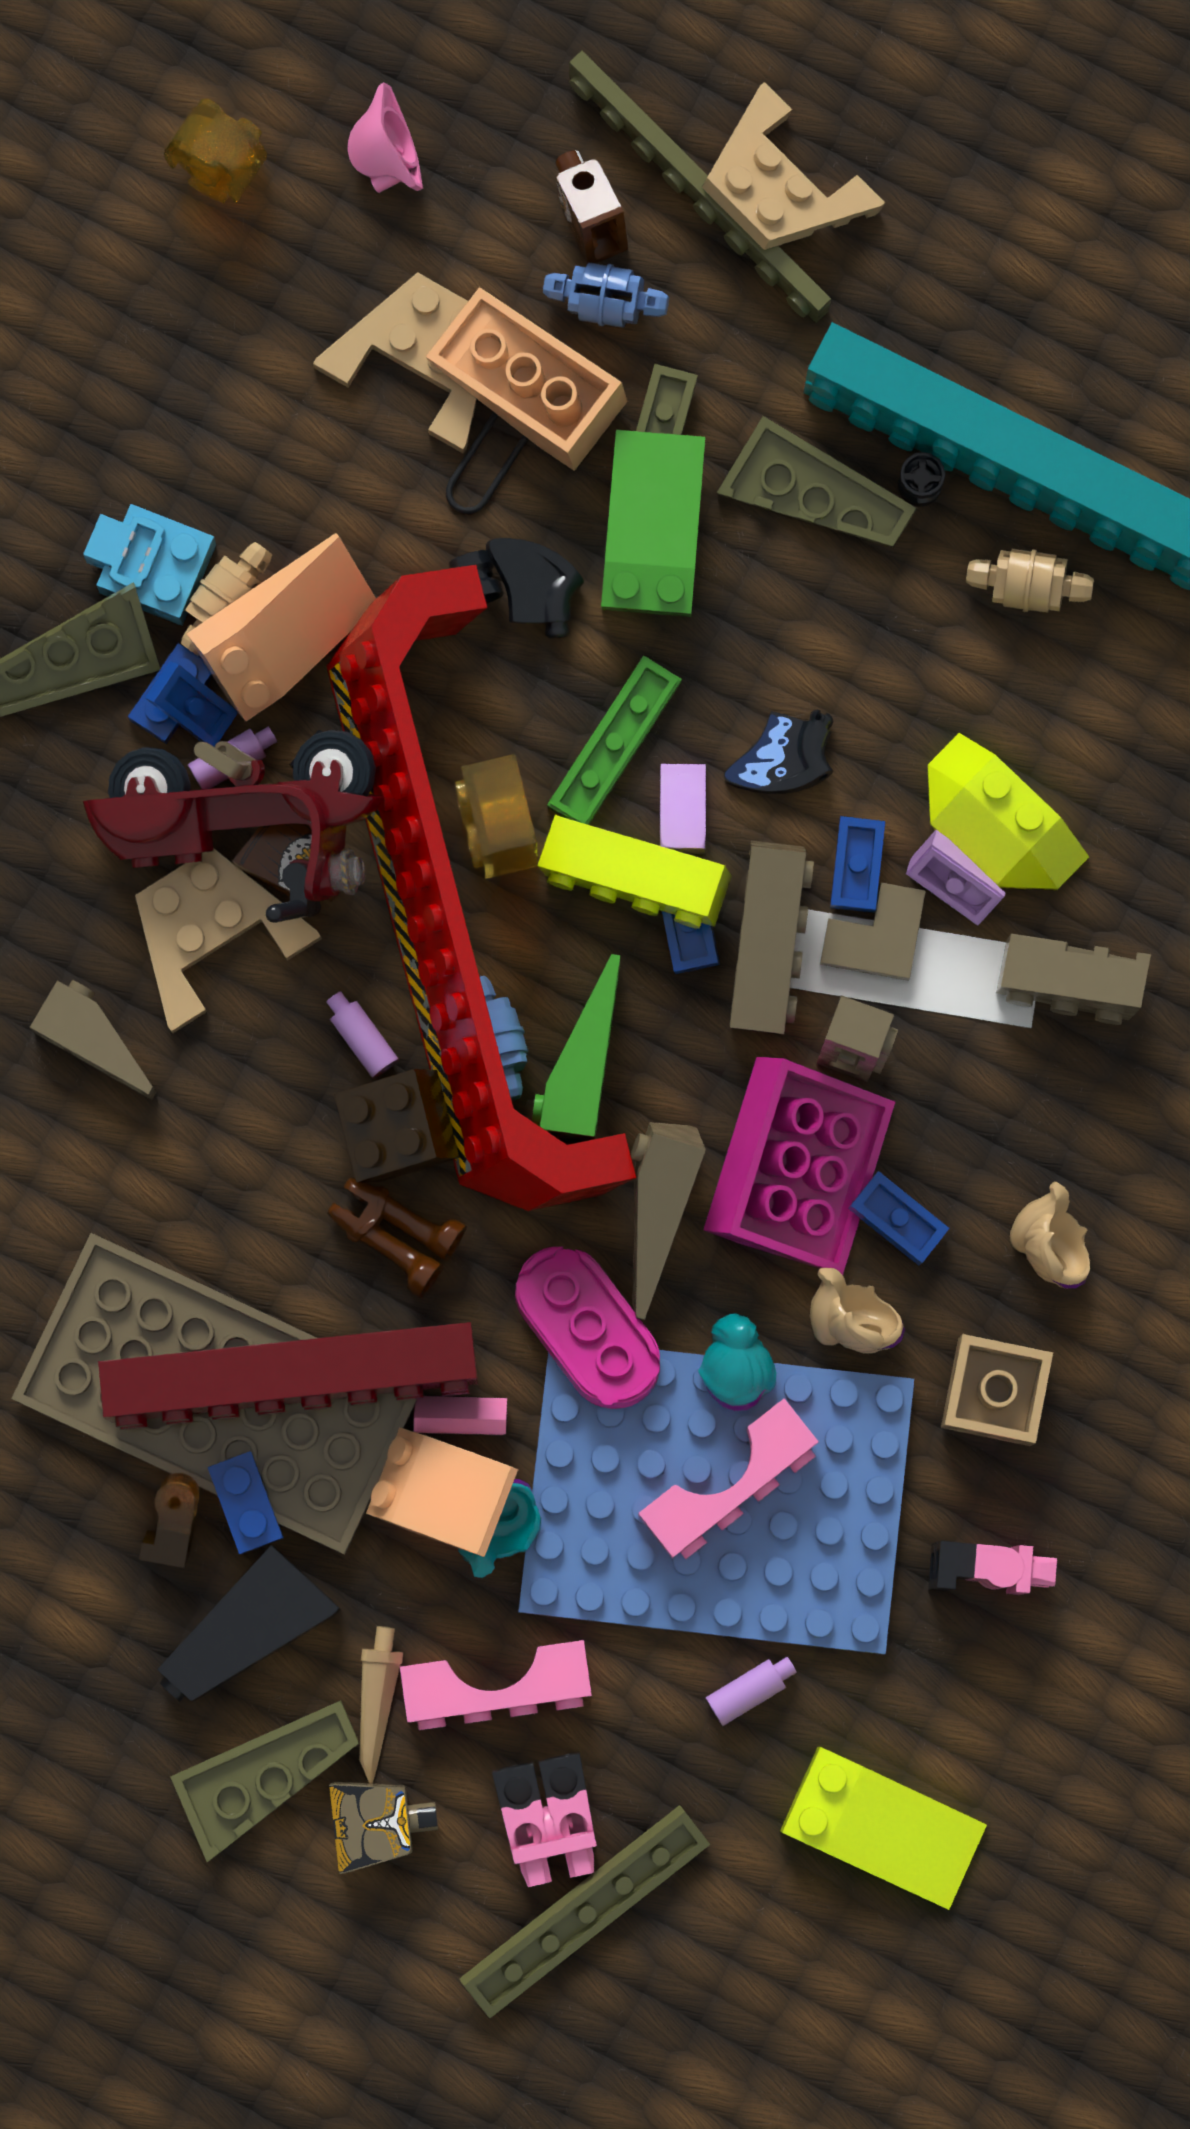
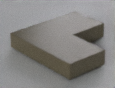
(886, 946)

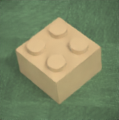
(997, 1390)

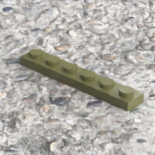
(584, 1911)

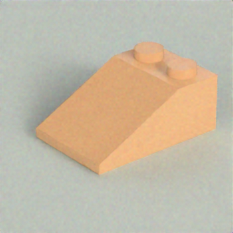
(441, 1491)

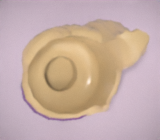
(1052, 1239)
(853, 1316)

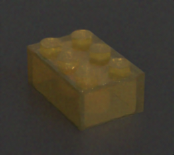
(497, 807)

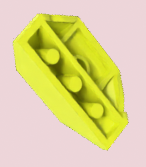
(999, 819)

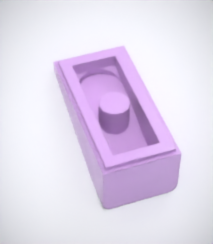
(683, 807)
(954, 878)

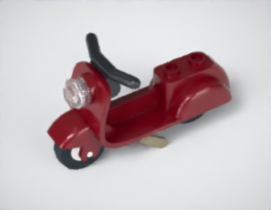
(158, 815)

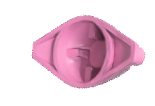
(383, 145)

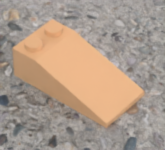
(529, 378)
(283, 627)

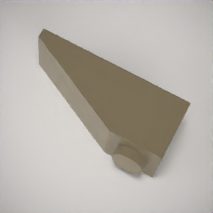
(81, 1028)

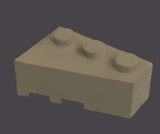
(1072, 978)

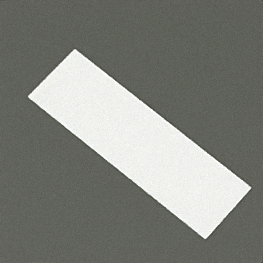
(947, 975)

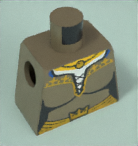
(375, 1823)

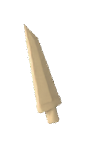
(379, 1680)

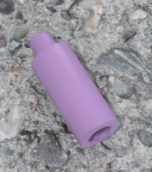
(248, 742)
(361, 1035)
(750, 1690)

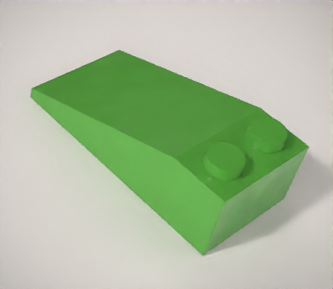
(653, 523)
(576, 1083)

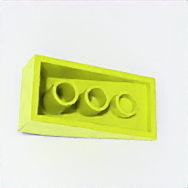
(883, 1827)

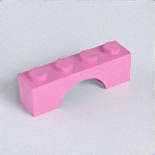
(682, 1517)
(436, 1691)

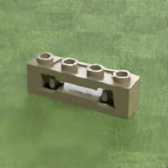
(858, 1040)

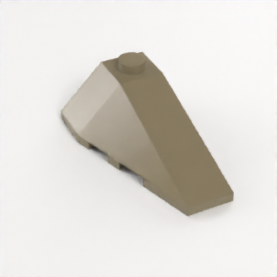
(665, 1175)

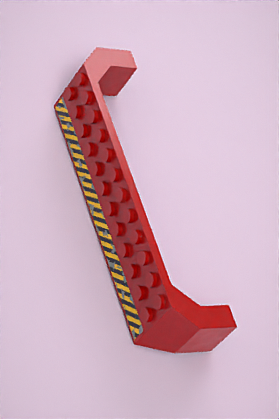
(495, 1143)

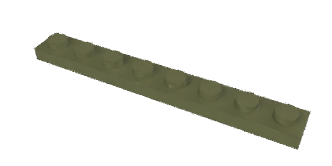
(685, 175)

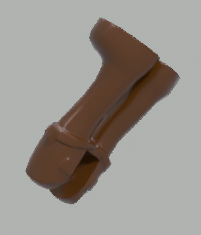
(420, 1268)

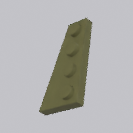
(805, 483)
(80, 655)
(252, 1780)

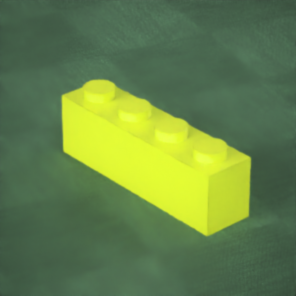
(634, 871)

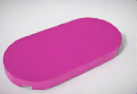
(587, 1327)

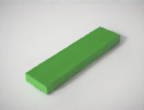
(614, 742)

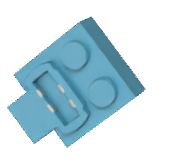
(155, 554)

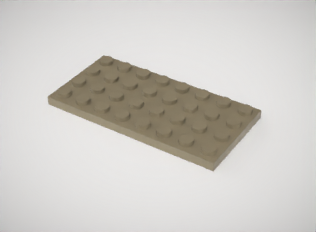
(126, 1306)

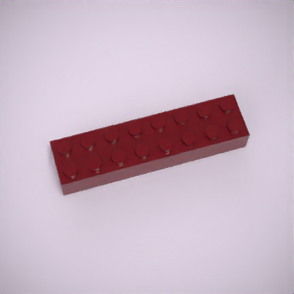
(288, 1373)

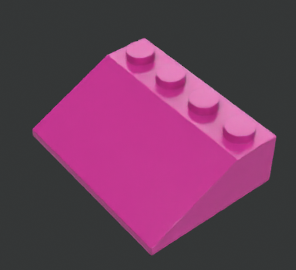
(798, 1164)

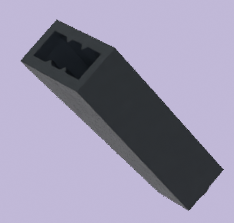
(252, 1621)

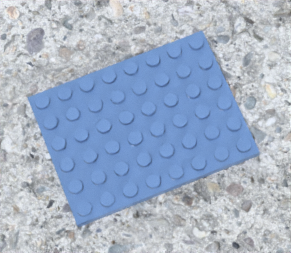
(792, 1570)

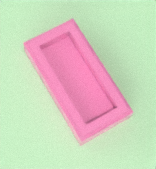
(460, 1415)

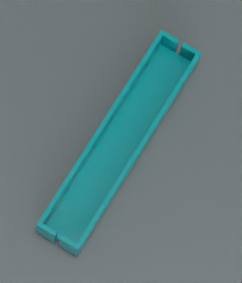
(1002, 451)

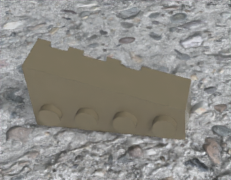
(769, 936)

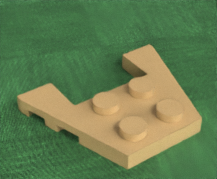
(769, 192)
(406, 331)
(198, 913)

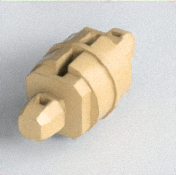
(1030, 580)
(225, 585)

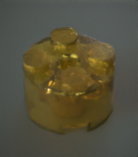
(217, 151)

